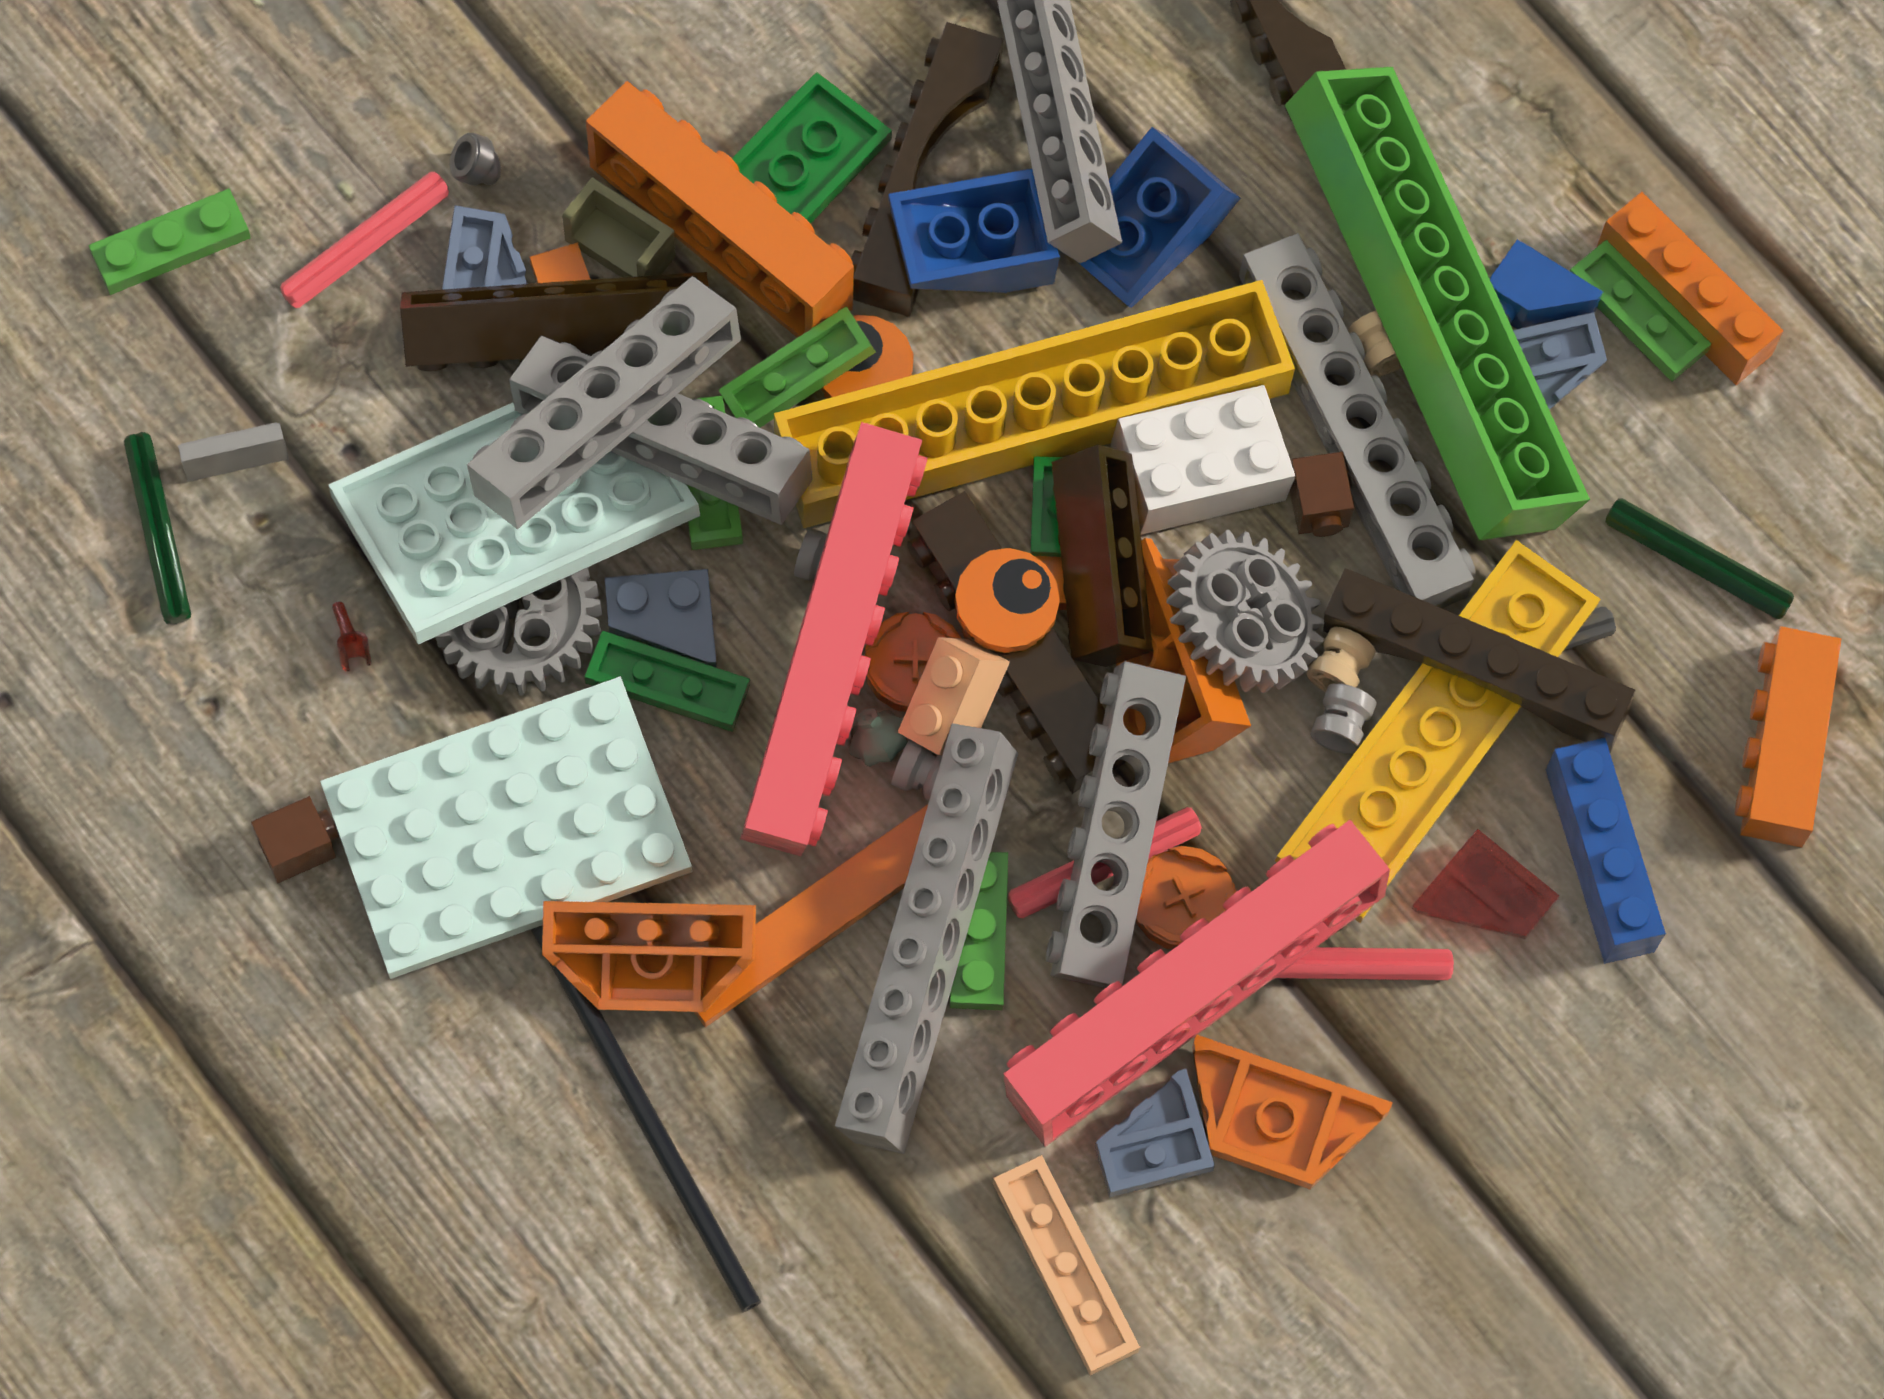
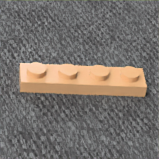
(1066, 1265)

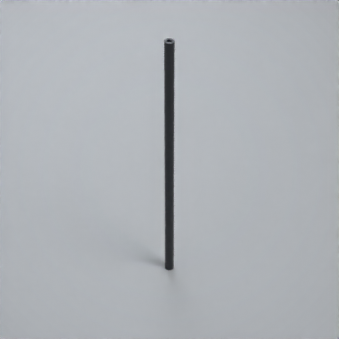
(660, 1142)

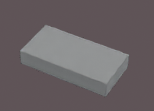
(233, 451)

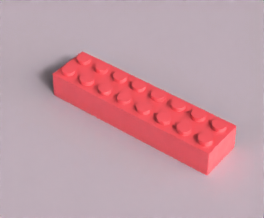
(831, 640)
(1195, 981)

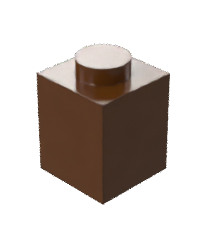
(1321, 494)
(295, 838)

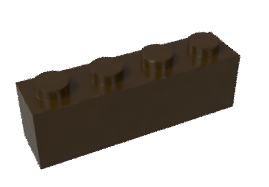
(1101, 556)

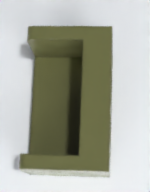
(618, 232)

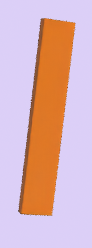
(824, 911)

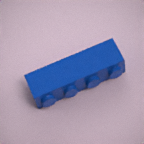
(1605, 851)

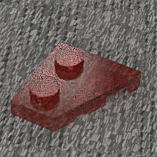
(1487, 891)

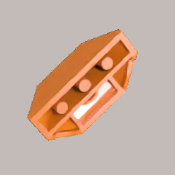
(649, 951)

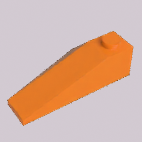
(1208, 708)

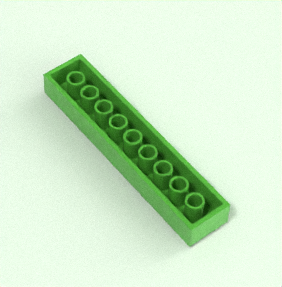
(1436, 303)

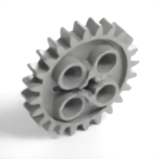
(1245, 611)
(563, 620)

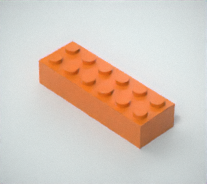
(718, 211)

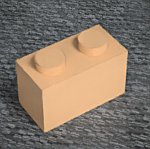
(953, 689)

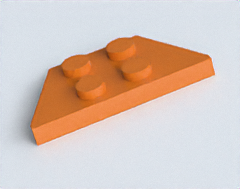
(1278, 1115)

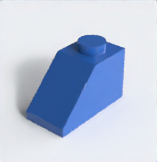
(1540, 290)

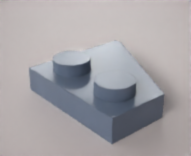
(481, 251)
(1562, 354)
(664, 612)
(1156, 1142)

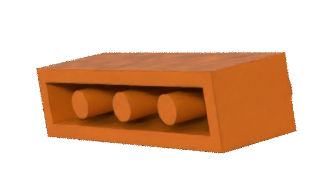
(1701, 291)
(1789, 736)

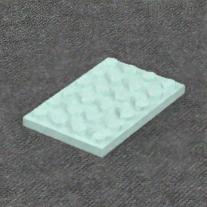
(457, 559)
(496, 819)

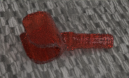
(351, 642)

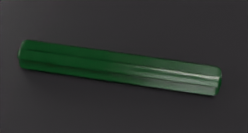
(157, 528)
(1699, 558)

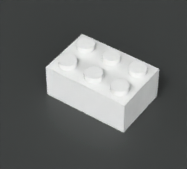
(1205, 458)

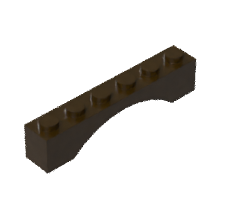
(1285, 46)
(957, 84)
(1546, 685)

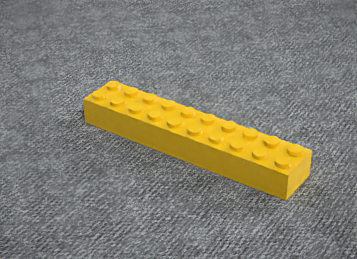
(1048, 393)

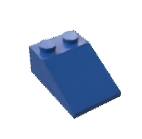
(1163, 213)
(975, 235)

